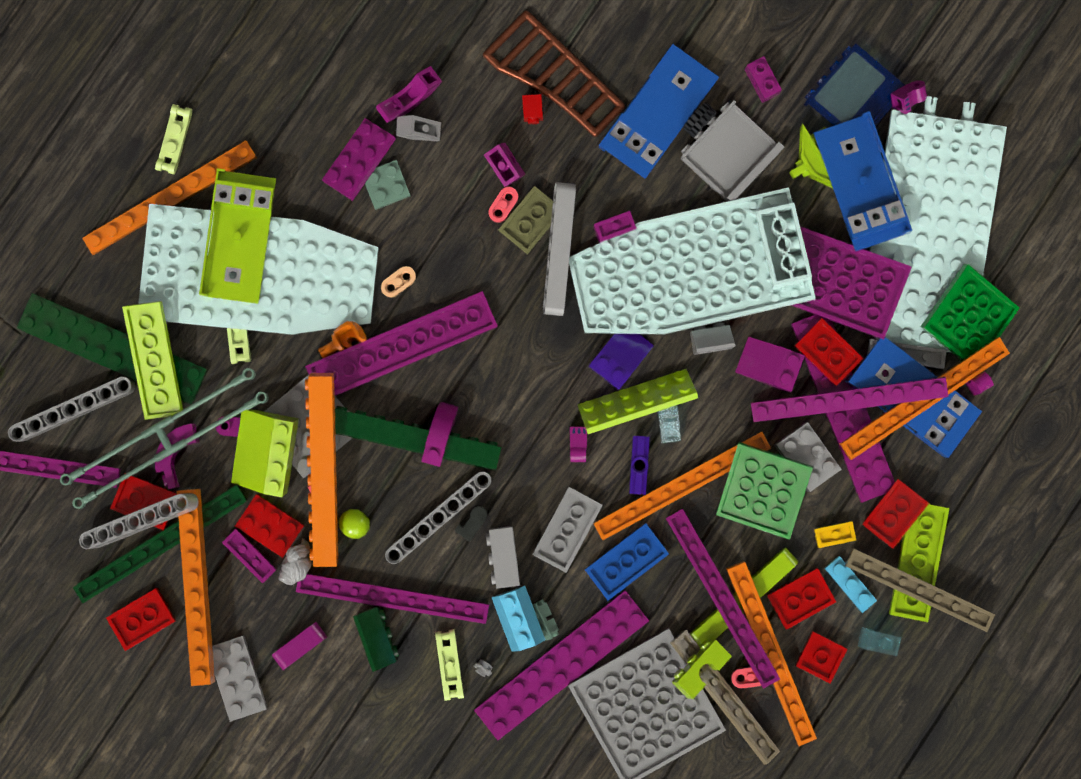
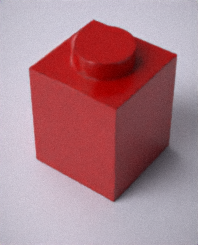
(532, 108)

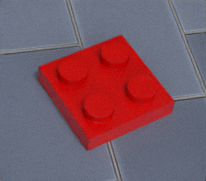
(821, 657)

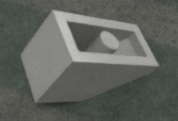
(418, 128)

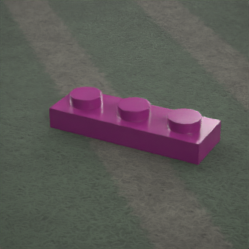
(249, 555)

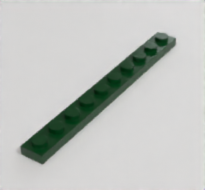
(155, 547)

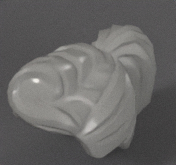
(295, 564)

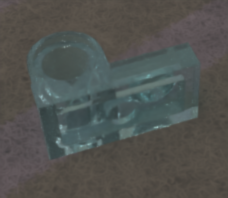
(669, 425)
(879, 642)

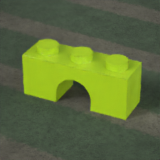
(688, 678)

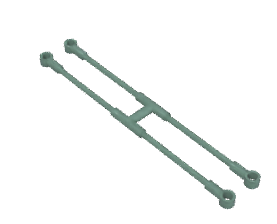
(169, 448)

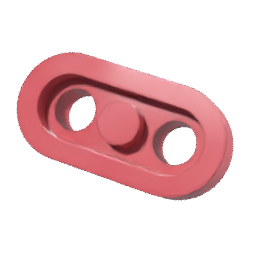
(503, 205)
(749, 680)

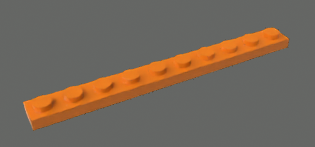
(170, 196)
(904, 412)
(673, 490)
(763, 631)

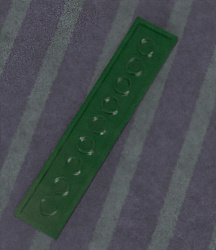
(98, 342)

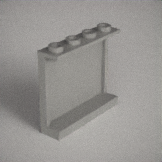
(730, 152)

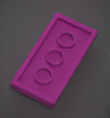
(358, 159)

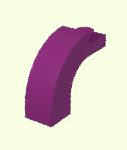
(411, 96)
(439, 433)
(167, 464)

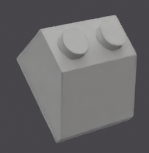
(711, 339)

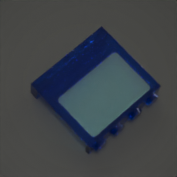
(854, 88)

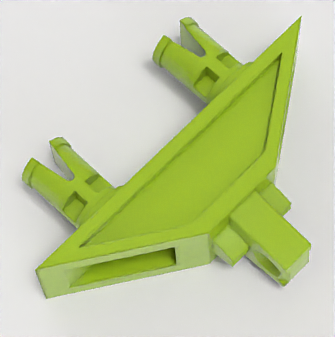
(810, 159)

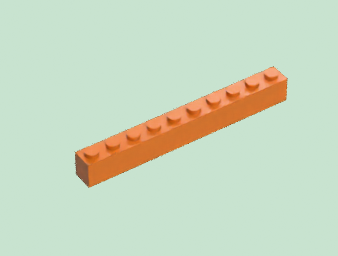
(323, 469)
(196, 594)

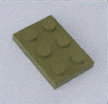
(529, 221)

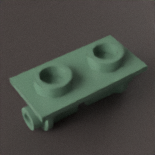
(549, 626)

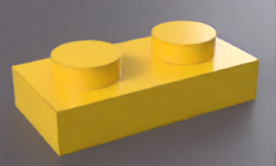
(835, 534)

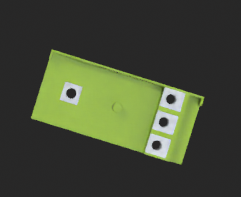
(237, 237)

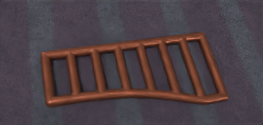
(537, 84)

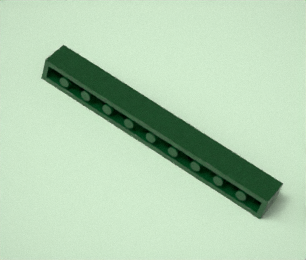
(414, 438)

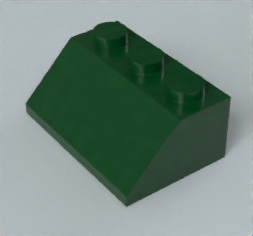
(376, 638)

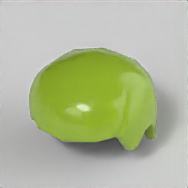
(354, 523)

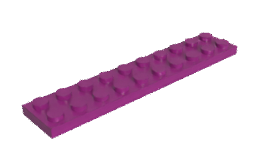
(407, 343)
(869, 469)
(561, 665)

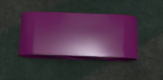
(299, 645)

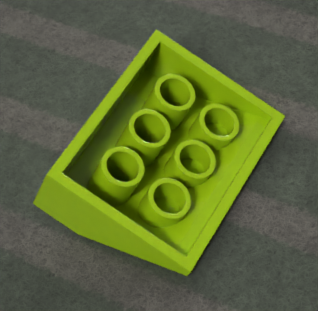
(265, 452)

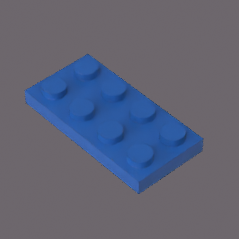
(626, 561)

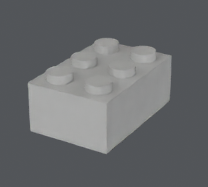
(807, 448)
(503, 557)

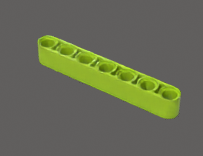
(763, 580)

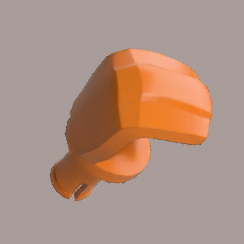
(343, 338)

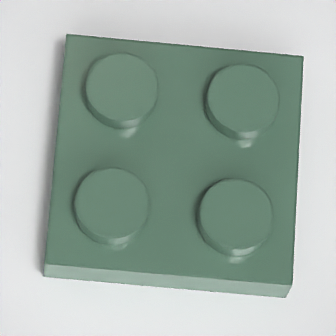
(387, 185)

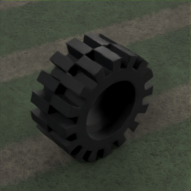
(699, 119)

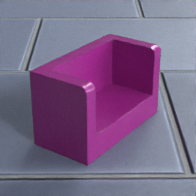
(614, 227)

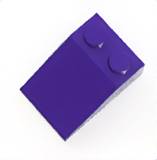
(620, 358)

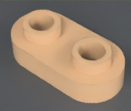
(397, 280)

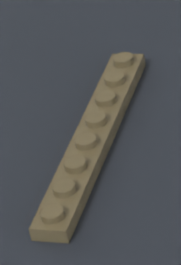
(919, 590)
(728, 701)

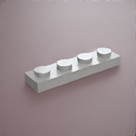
(924, 355)

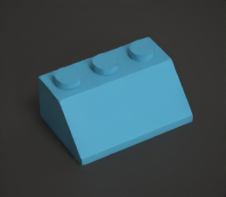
(518, 619)

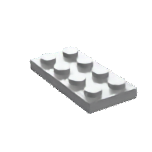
(567, 529)
(237, 679)

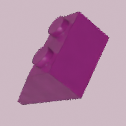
(770, 364)

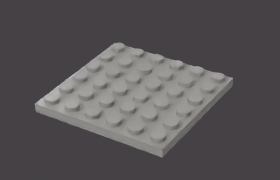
(640, 711)

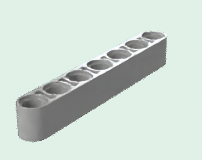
(559, 248)
(63, 413)
(430, 522)
(98, 536)

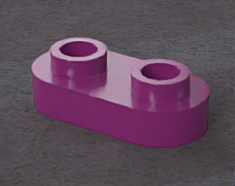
(233, 427)

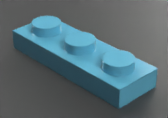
(850, 584)

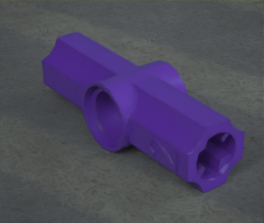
(640, 451)

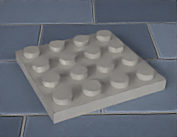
(294, 405)

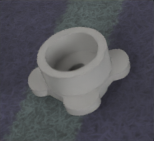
(483, 668)

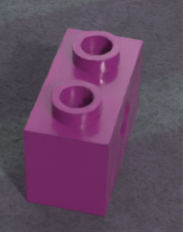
(763, 79)
(504, 164)

